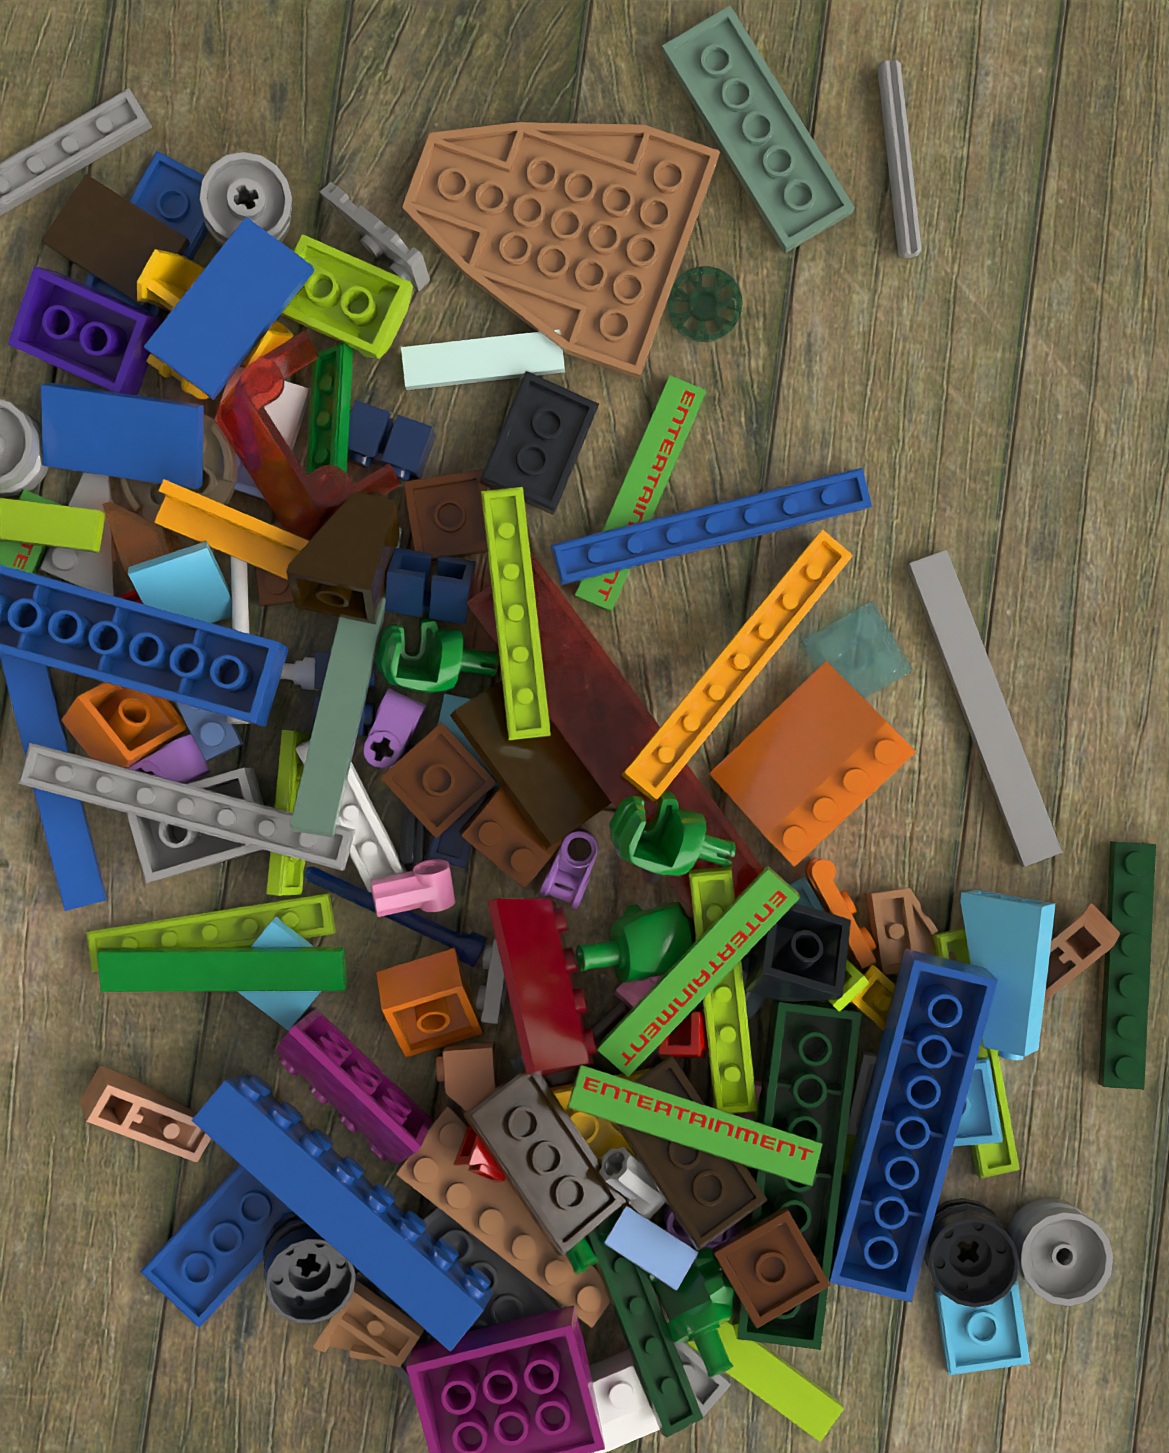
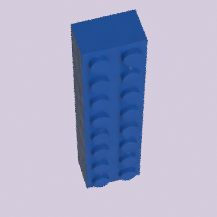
(138, 646)
(909, 1123)
(346, 1207)

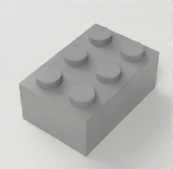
(174, 850)

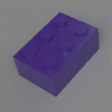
(84, 331)

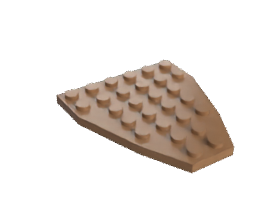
(567, 225)

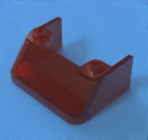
(297, 499)

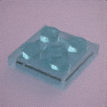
(859, 650)

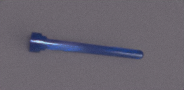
(466, 945)

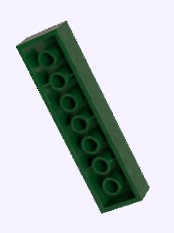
(808, 1095)

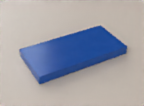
(173, 197)
(229, 308)
(122, 435)
(216, 1246)

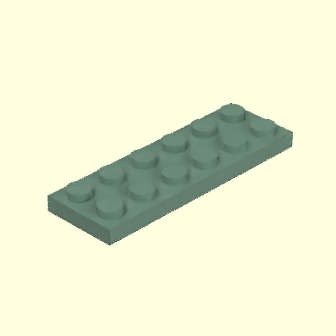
(757, 129)

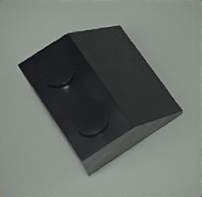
(801, 957)

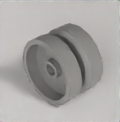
(241, 180)
(19, 451)
(1060, 1251)

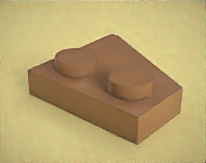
(899, 925)
(371, 1329)

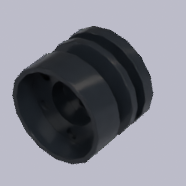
(304, 1273)
(975, 1275)

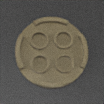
(218, 475)

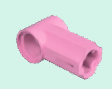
(424, 888)

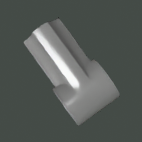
(626, 1174)

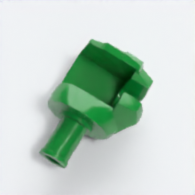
(434, 662)
(669, 841)
(642, 943)
(700, 1308)

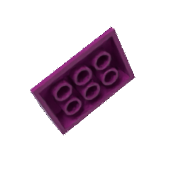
(354, 1087)
(509, 1389)

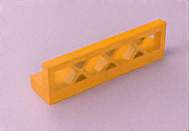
(227, 529)

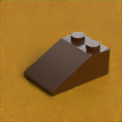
(506, 838)

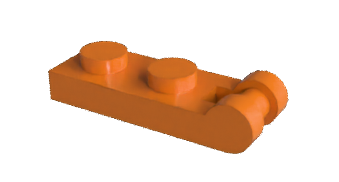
(821, 875)

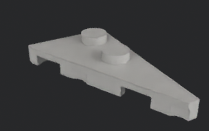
(379, 238)
(84, 568)

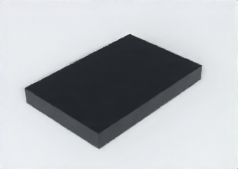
(539, 442)

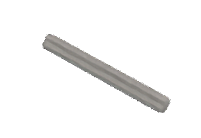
(899, 159)

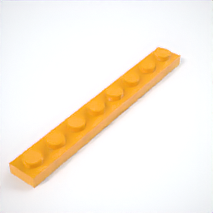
(736, 666)

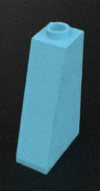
(1014, 944)

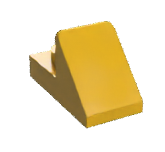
(875, 997)

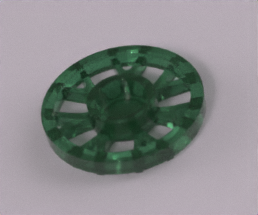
(704, 304)

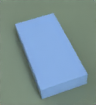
(651, 1248)

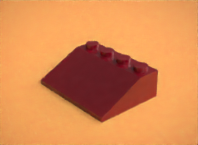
(542, 985)

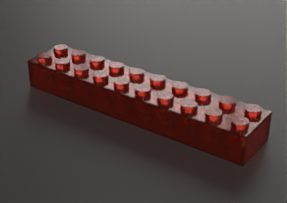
(608, 720)

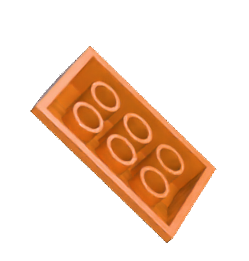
(811, 763)

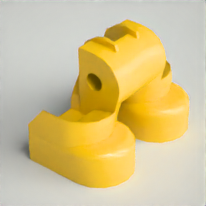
(166, 282)

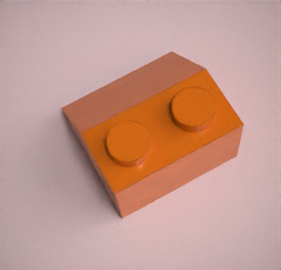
(122, 724)
(428, 1002)

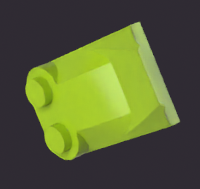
(349, 299)

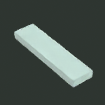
(480, 360)

